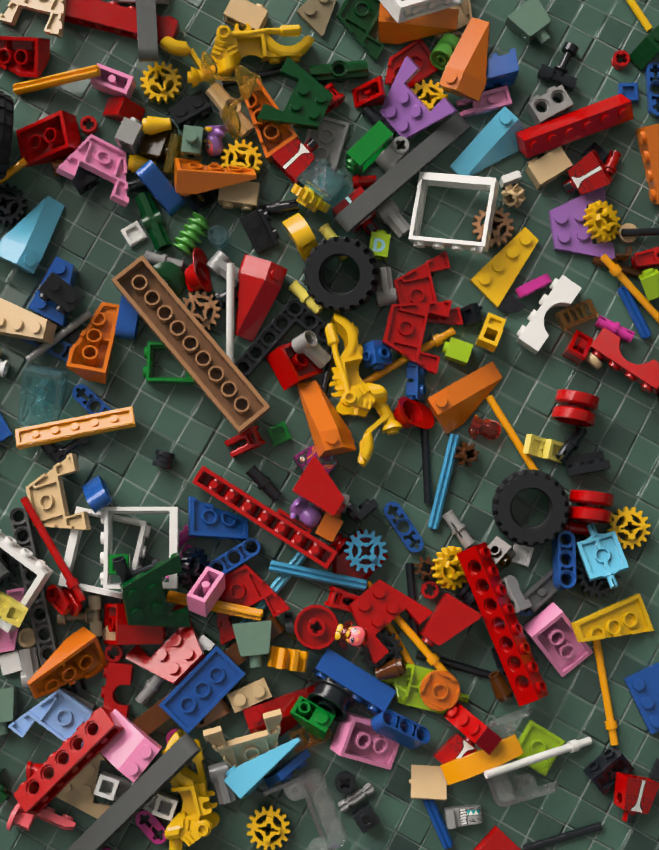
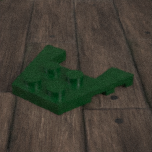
(358, 19)
(306, 105)
(145, 597)

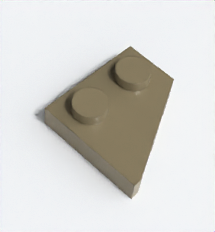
(317, 14)

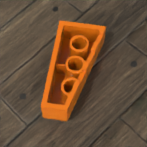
(270, 136)
(649, 148)

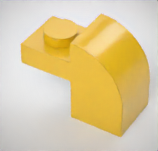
(300, 234)
(490, 332)

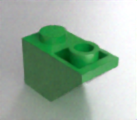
(312, 717)

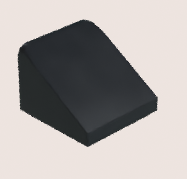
(600, 151)

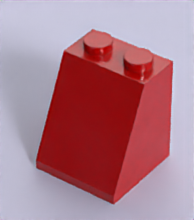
(319, 489)
(447, 620)
(129, 634)

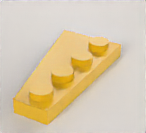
(504, 267)
(616, 620)

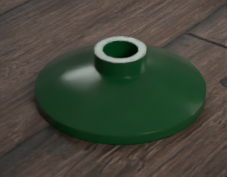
(173, 274)

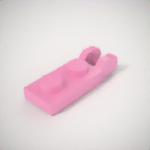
(490, 101)

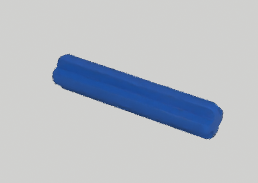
(635, 313)
(438, 823)

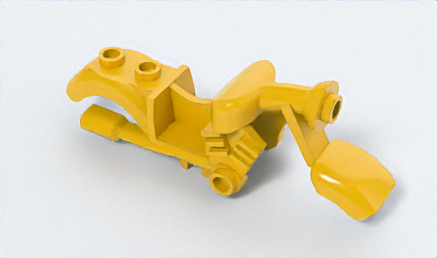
(236, 44)
(355, 394)
(196, 816)

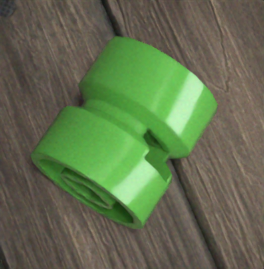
(443, 50)

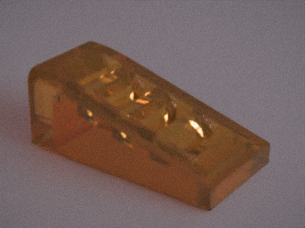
(563, 322)
(292, 734)

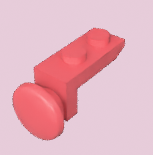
(23, 820)

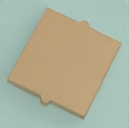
(428, 783)

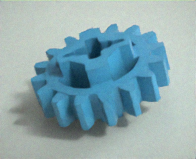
(372, 558)

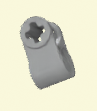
(391, 156)

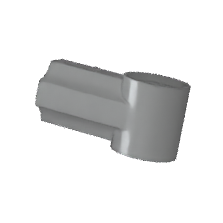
(389, 214)
(218, 266)
(385, 291)
(308, 344)
(29, 664)
(217, 775)

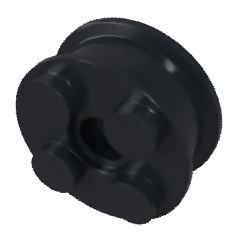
(332, 698)

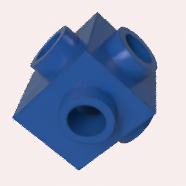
(376, 355)

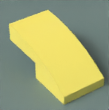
(542, 447)
(12, 610)

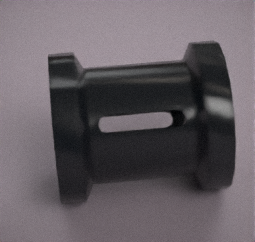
(222, 302)

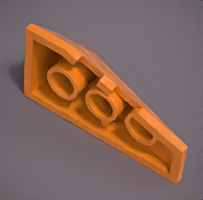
(417, 28)
(468, 64)
(195, 178)
(94, 348)
(459, 400)
(326, 426)
(74, 659)

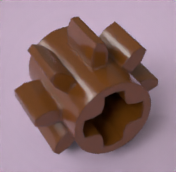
(471, 452)
(423, 574)

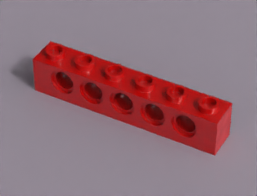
(79, 758)

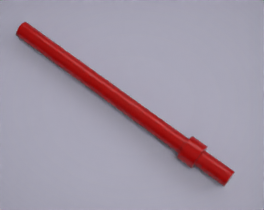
(72, 582)

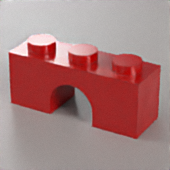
(116, 675)
(473, 728)

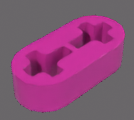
(533, 286)
(147, 829)

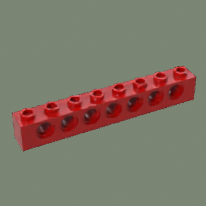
(265, 517)
(502, 634)

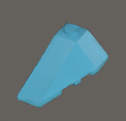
(490, 145)
(30, 237)
(251, 774)

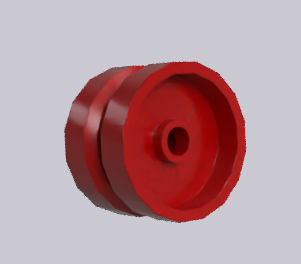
(575, 408)
(590, 506)
(304, 631)

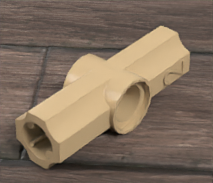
(221, 98)

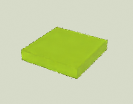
(536, 740)

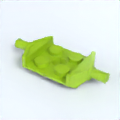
(408, 687)

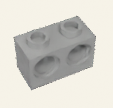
(551, 108)
(130, 135)

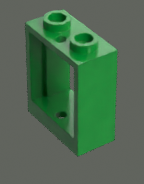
(368, 148)
(148, 371)

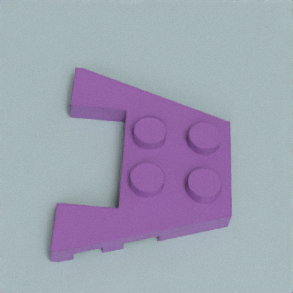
(405, 109)
(568, 229)

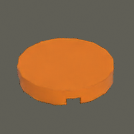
(439, 690)

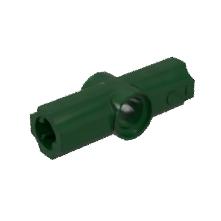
(351, 70)
(153, 221)

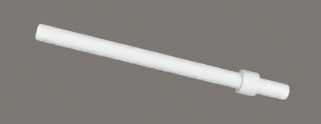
(230, 312)
(571, 746)

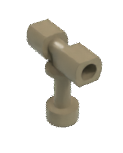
(91, 615)

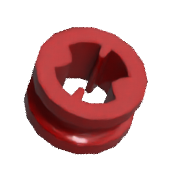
(621, 53)
(84, 120)
(338, 542)
(424, 587)
(118, 657)

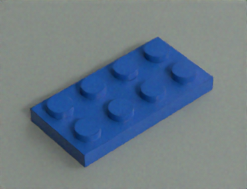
(202, 689)

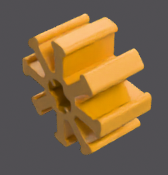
(288, 658)

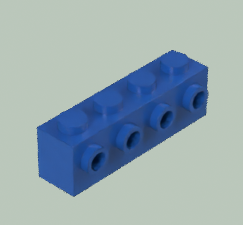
(363, 685)

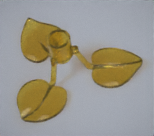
(247, 82)

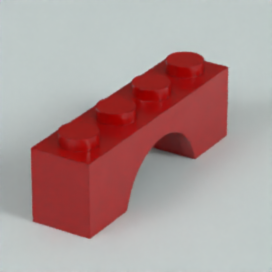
(607, 347)

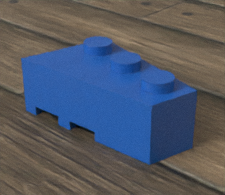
(502, 70)
(47, 310)

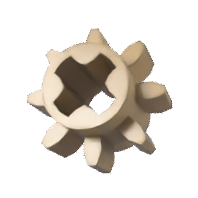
(513, 195)

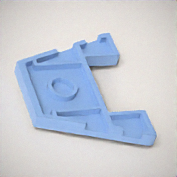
(57, 713)

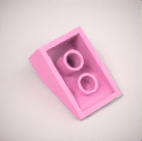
(556, 639)
(359, 742)
(131, 749)

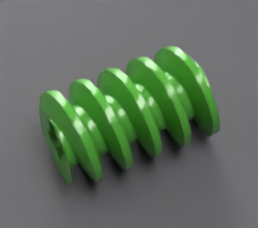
(192, 234)

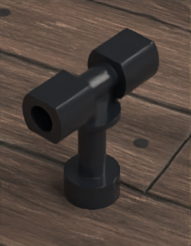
(560, 73)
(58, 453)
(127, 573)

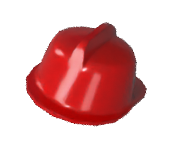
(197, 273)
(413, 413)

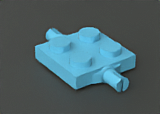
(602, 556)

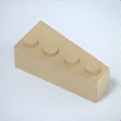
(24, 324)

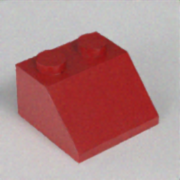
(291, 367)

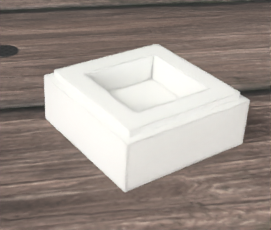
(511, 178)
(134, 234)
(523, 554)
(10, 662)

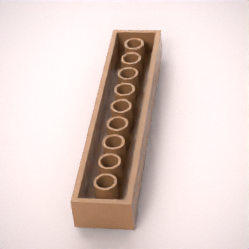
(191, 345)

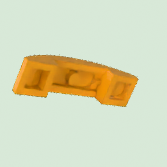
(480, 761)

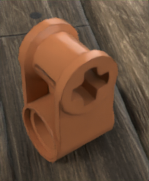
(217, 712)

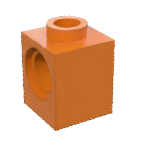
(329, 527)

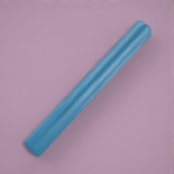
(444, 481)
(318, 575)

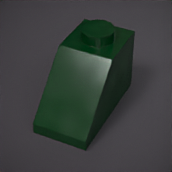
(646, 50)

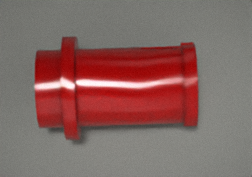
(612, 162)
(363, 181)
(576, 528)

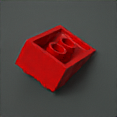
(49, 138)

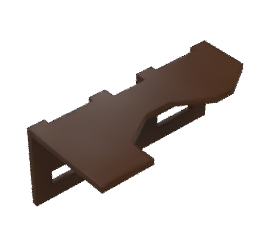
(623, 257)

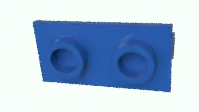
(417, 388)

